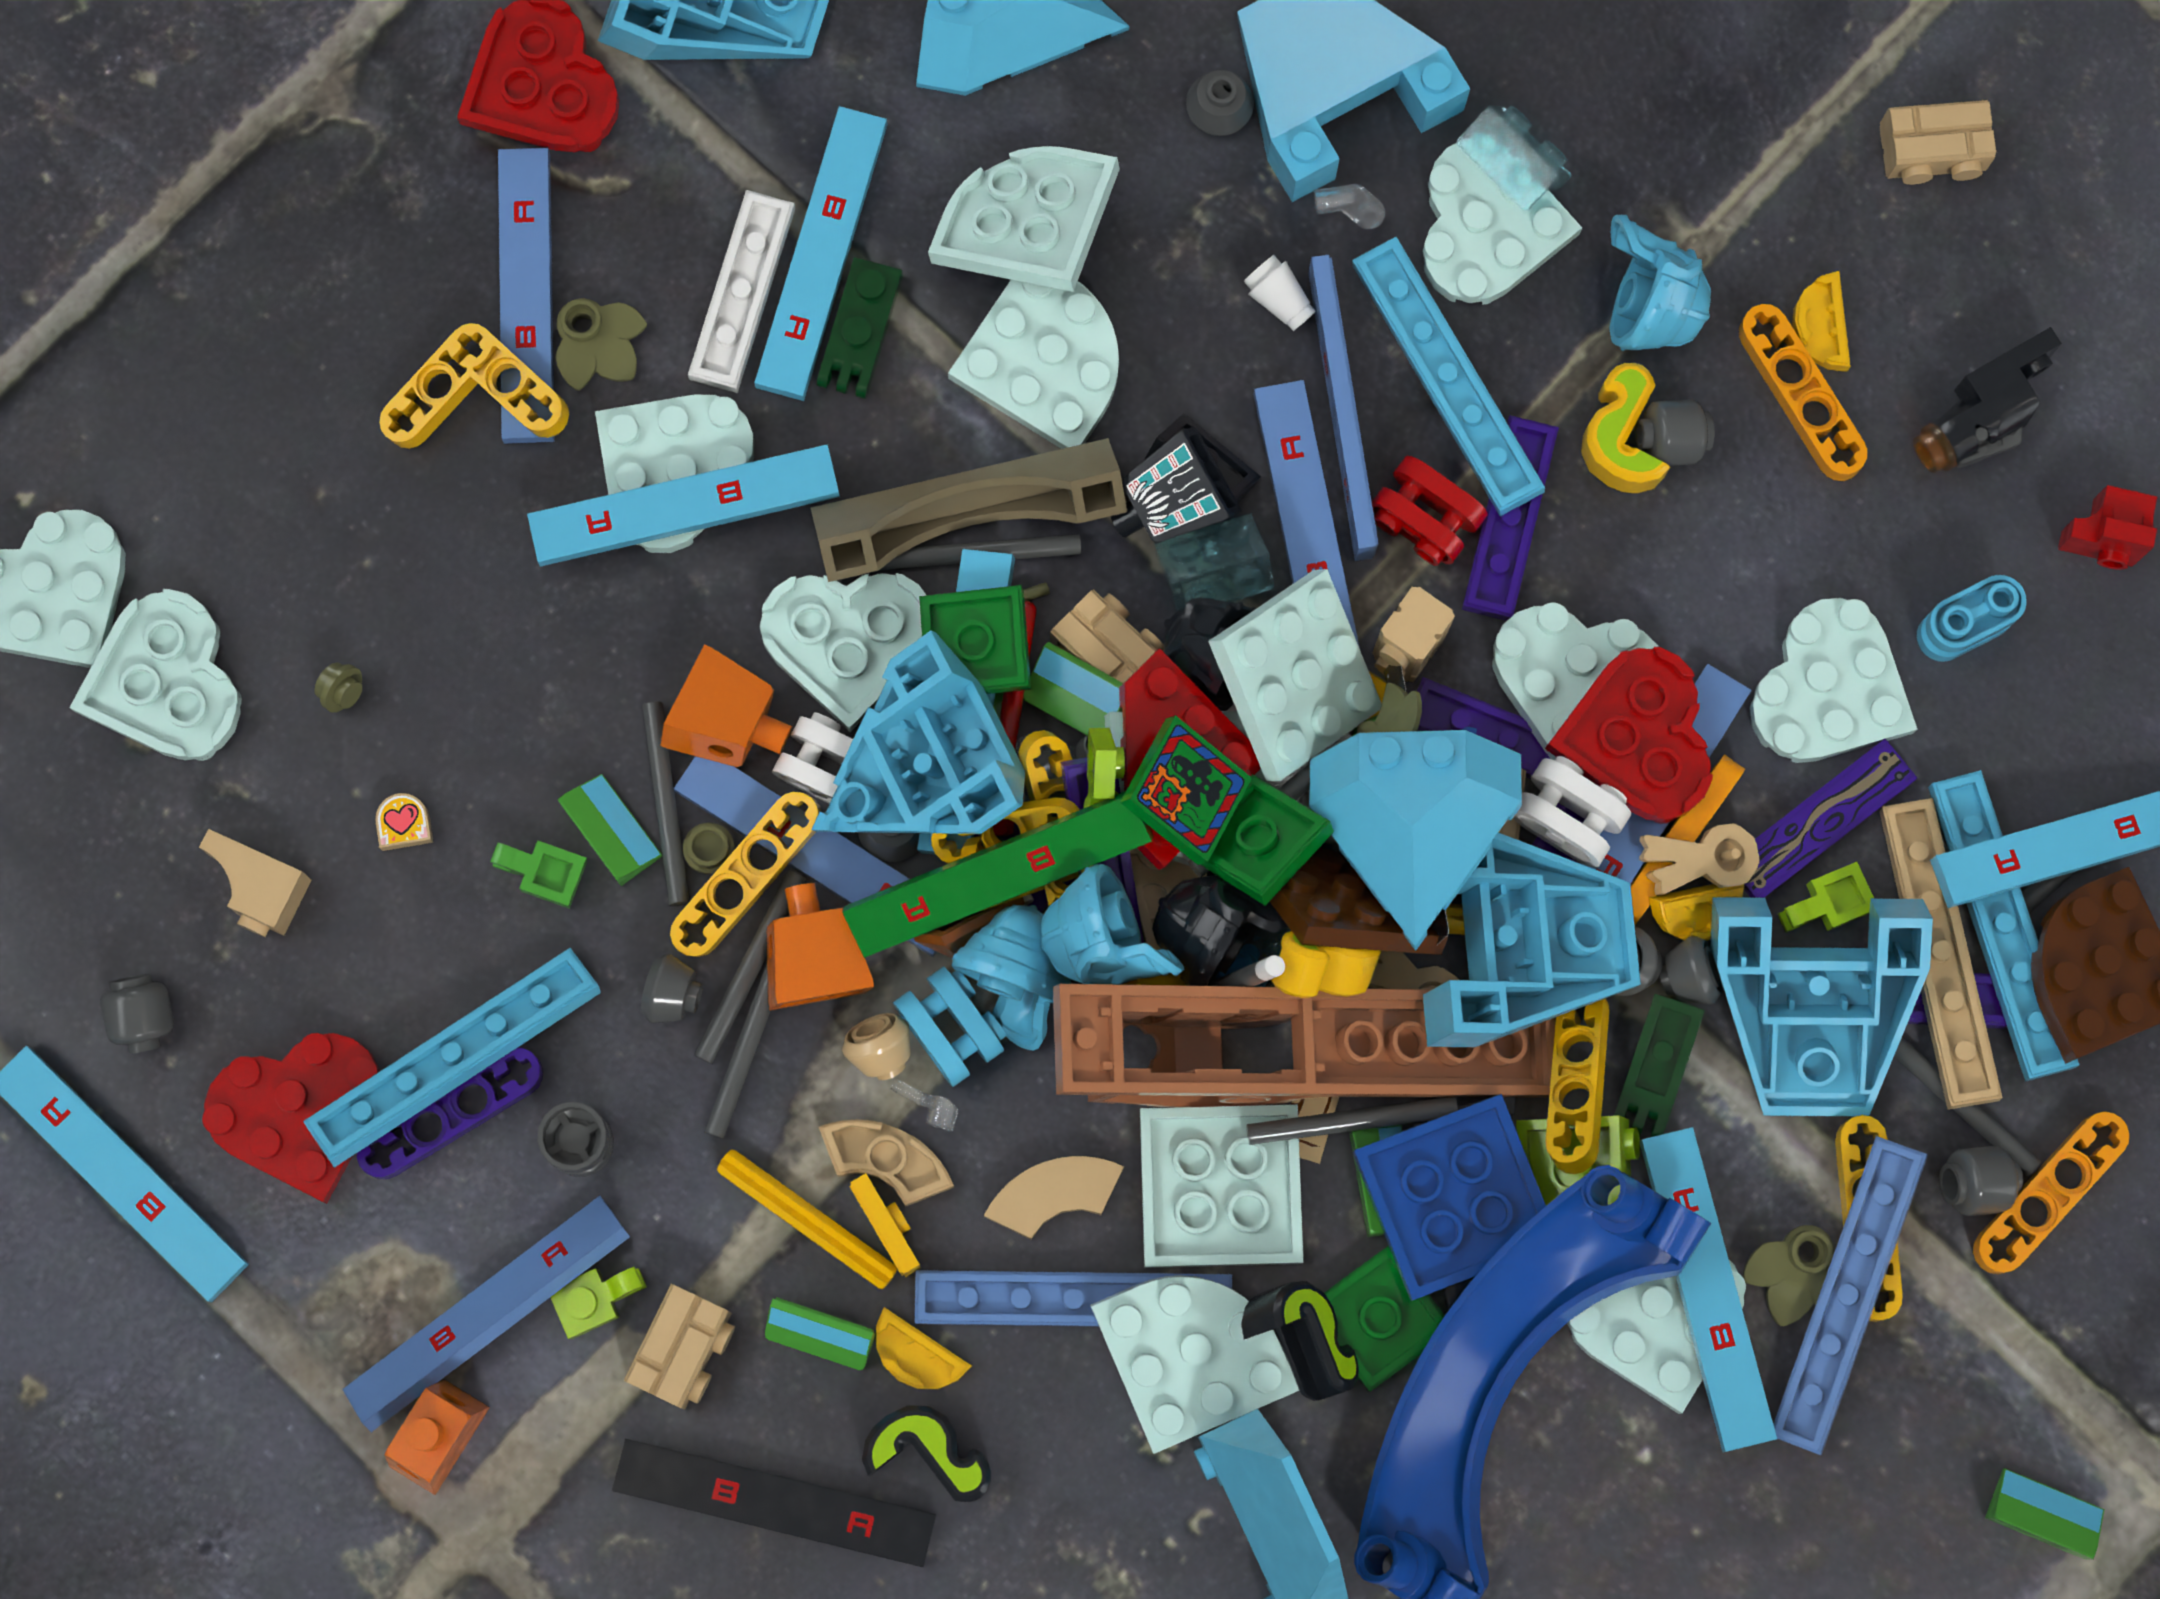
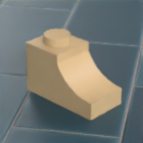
(261, 887)

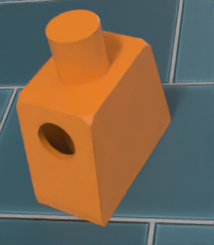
(723, 713)
(812, 954)
(435, 1434)

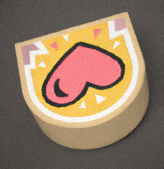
(402, 822)

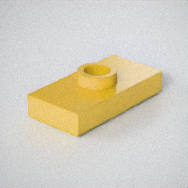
(887, 1223)

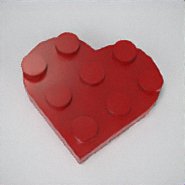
(538, 80)
(1639, 734)
(261, 1104)

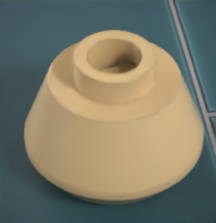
(879, 1046)

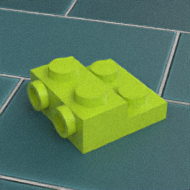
(1616, 1148)

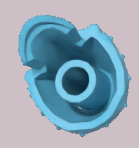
(1661, 294)
(1096, 936)
(1010, 963)

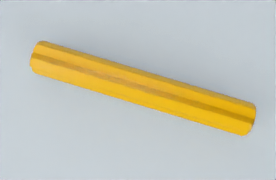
(807, 1219)

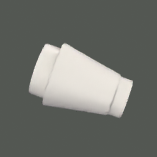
(1279, 292)

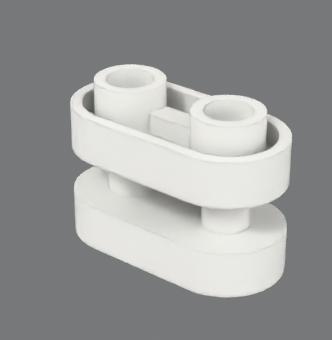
(819, 737)
(1600, 807)

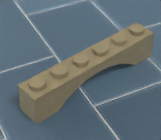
(1059, 485)

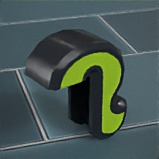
(1308, 1337)
(936, 1443)

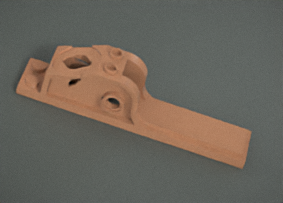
(1339, 1045)

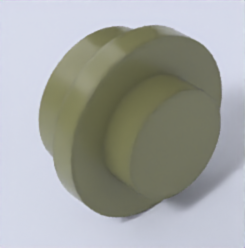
(338, 686)
(707, 847)

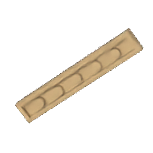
(1950, 987)

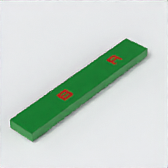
(995, 874)

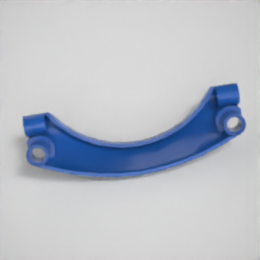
(1435, 1448)

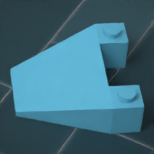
(713, 28)
(1327, 58)
(1537, 945)
(1820, 1019)
(1273, 1509)

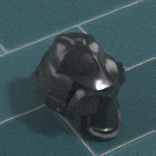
(1188, 643)
(1206, 924)

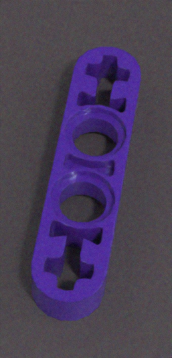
(454, 1121)

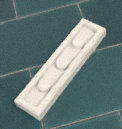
(741, 291)

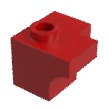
(2116, 531)

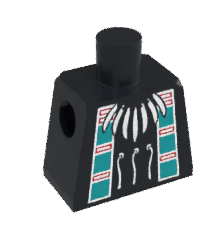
(1176, 491)

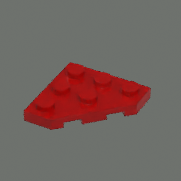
(1159, 692)

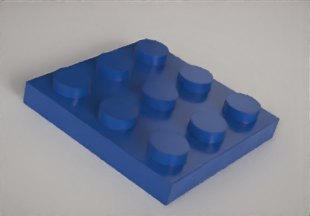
(1450, 1193)

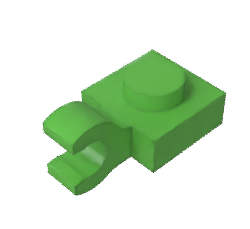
(547, 872)

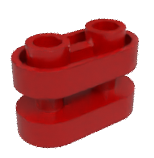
(1433, 539)

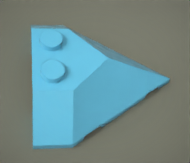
(987, 39)
(926, 754)
(1416, 813)

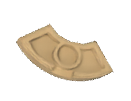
(888, 1155)
(1054, 1189)

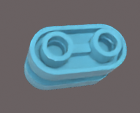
(1971, 618)
(980, 1032)

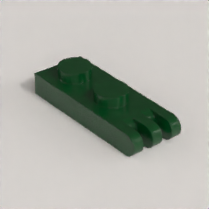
(860, 325)
(1659, 1062)

